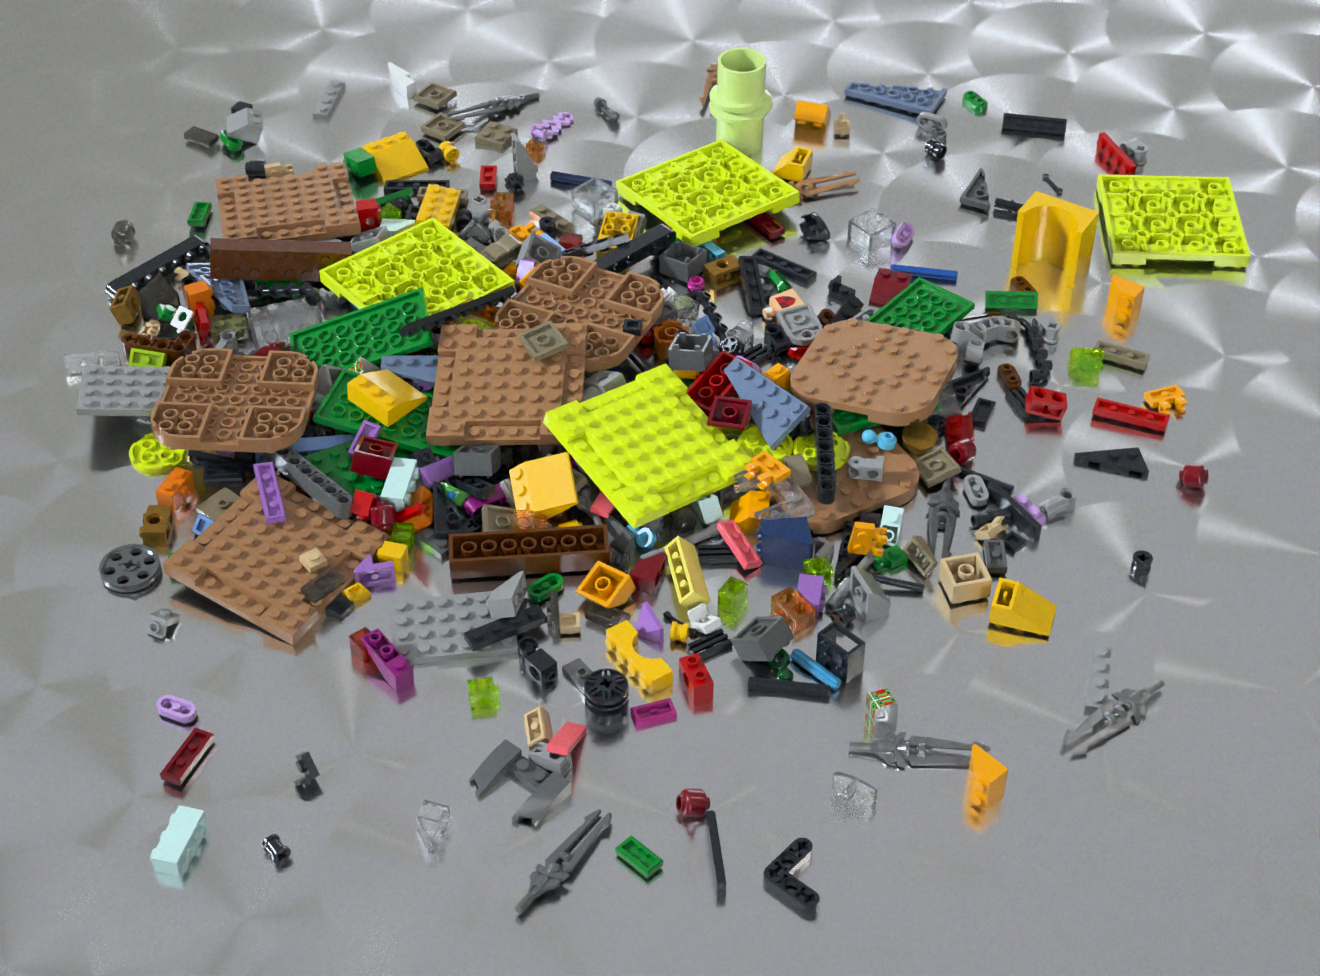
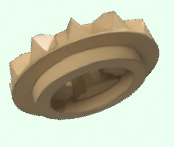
(150, 328)

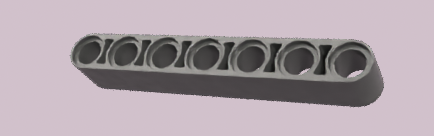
(312, 481)

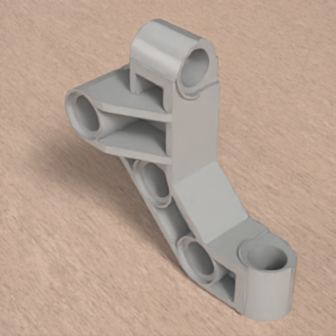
(971, 337)

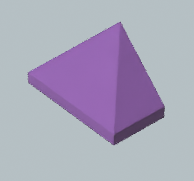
(649, 625)

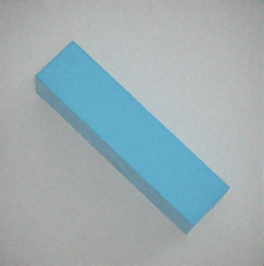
(713, 251)

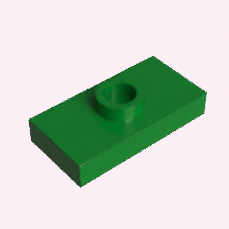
(199, 214)
(639, 856)

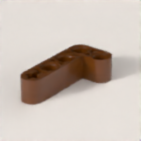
(181, 346)

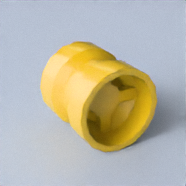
(450, 152)

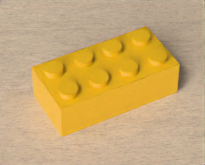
(439, 204)

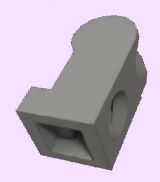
(866, 468)
(550, 761)

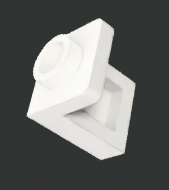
(703, 620)

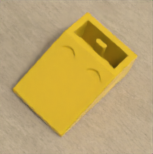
(617, 223)
(1021, 608)

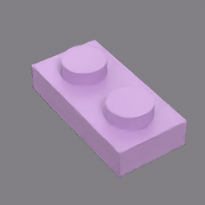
(1030, 508)

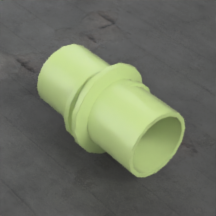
(740, 99)

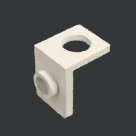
(181, 326)

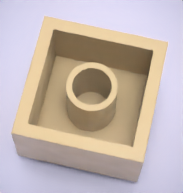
(965, 577)

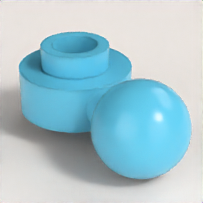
(884, 440)
(641, 536)

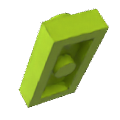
(144, 358)

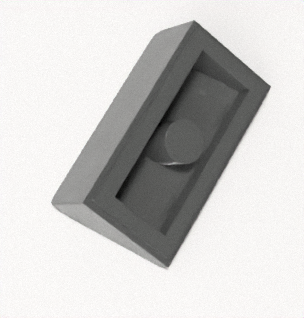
(619, 536)

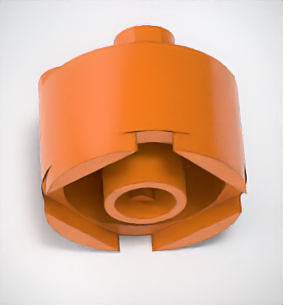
(665, 335)

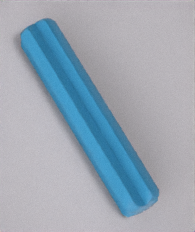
(815, 668)

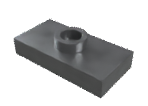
(577, 672)

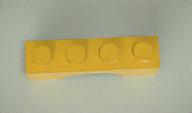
(651, 673)

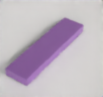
(269, 493)

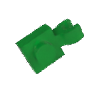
(892, 557)

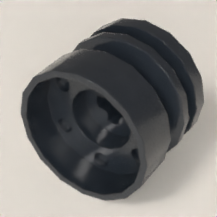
(606, 697)

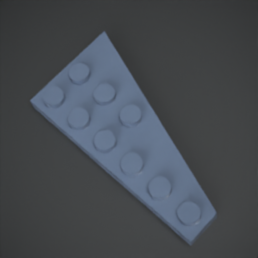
(899, 96)
(228, 291)
(412, 367)
(772, 407)

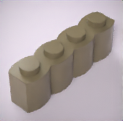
(502, 251)

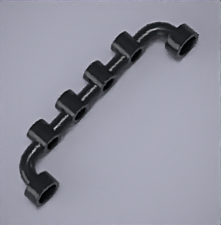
(306, 290)
(709, 308)
(1039, 354)

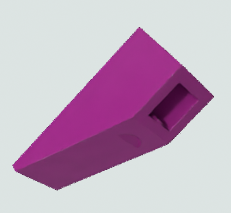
(389, 660)

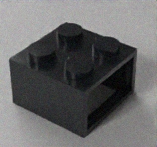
(834, 658)

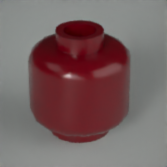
(962, 451)
(1194, 476)
(383, 515)
(692, 803)

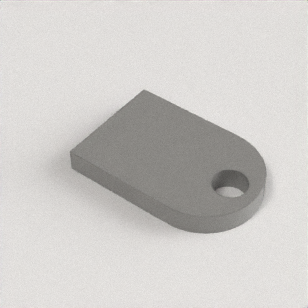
(798, 323)

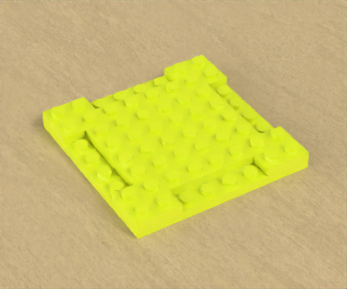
(707, 191)
(1172, 219)
(414, 259)
(647, 446)

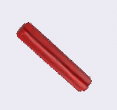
(410, 512)

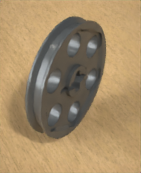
(130, 568)

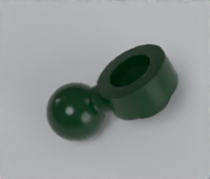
(783, 673)

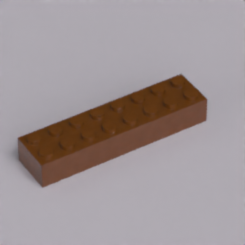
(273, 258)
(528, 551)

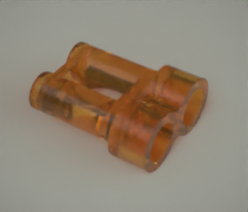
(535, 148)

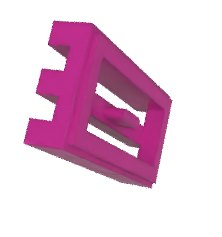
(654, 715)

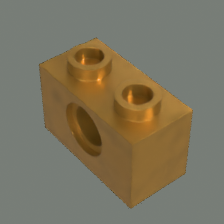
(722, 271)
(125, 305)
(157, 525)

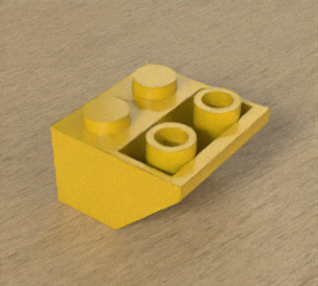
(794, 164)

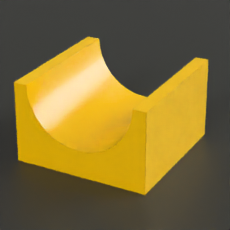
(1056, 234)

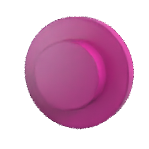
(696, 283)

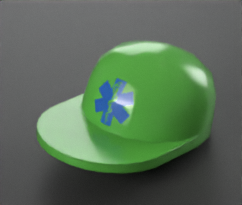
(457, 496)

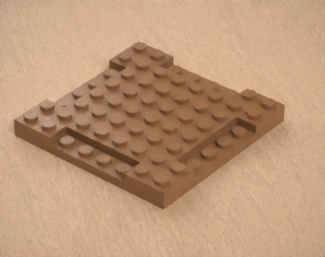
(289, 206)
(494, 389)
(258, 567)

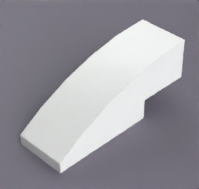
(401, 81)

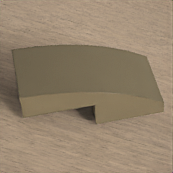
(799, 470)

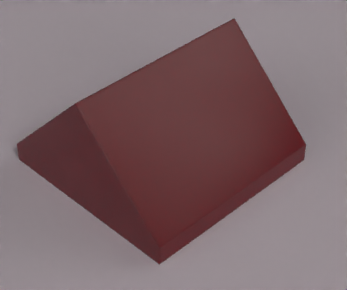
(730, 413)

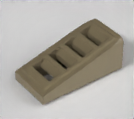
(910, 550)

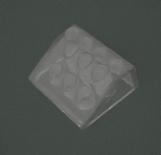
(279, 320)

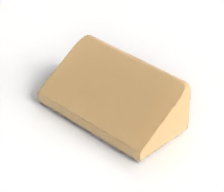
(537, 727)

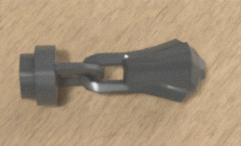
(600, 103)

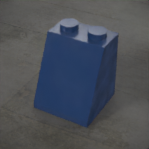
(784, 542)

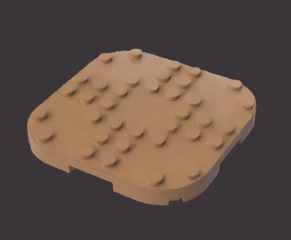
(581, 292)
(875, 371)
(235, 401)
(858, 495)

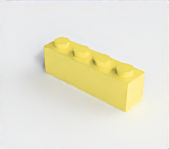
(686, 573)

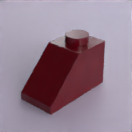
(648, 573)

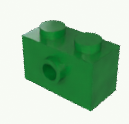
(360, 162)

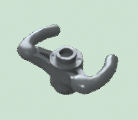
(477, 230)

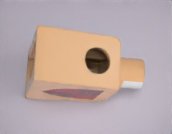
(780, 302)

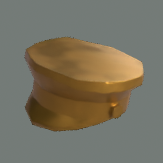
(919, 437)

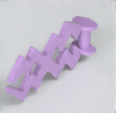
(537, 129)

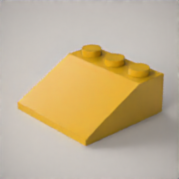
(396, 157)
(384, 395)
(544, 485)

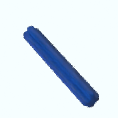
(926, 272)

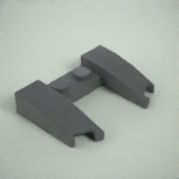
(547, 787)

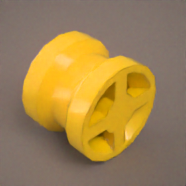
(679, 632)

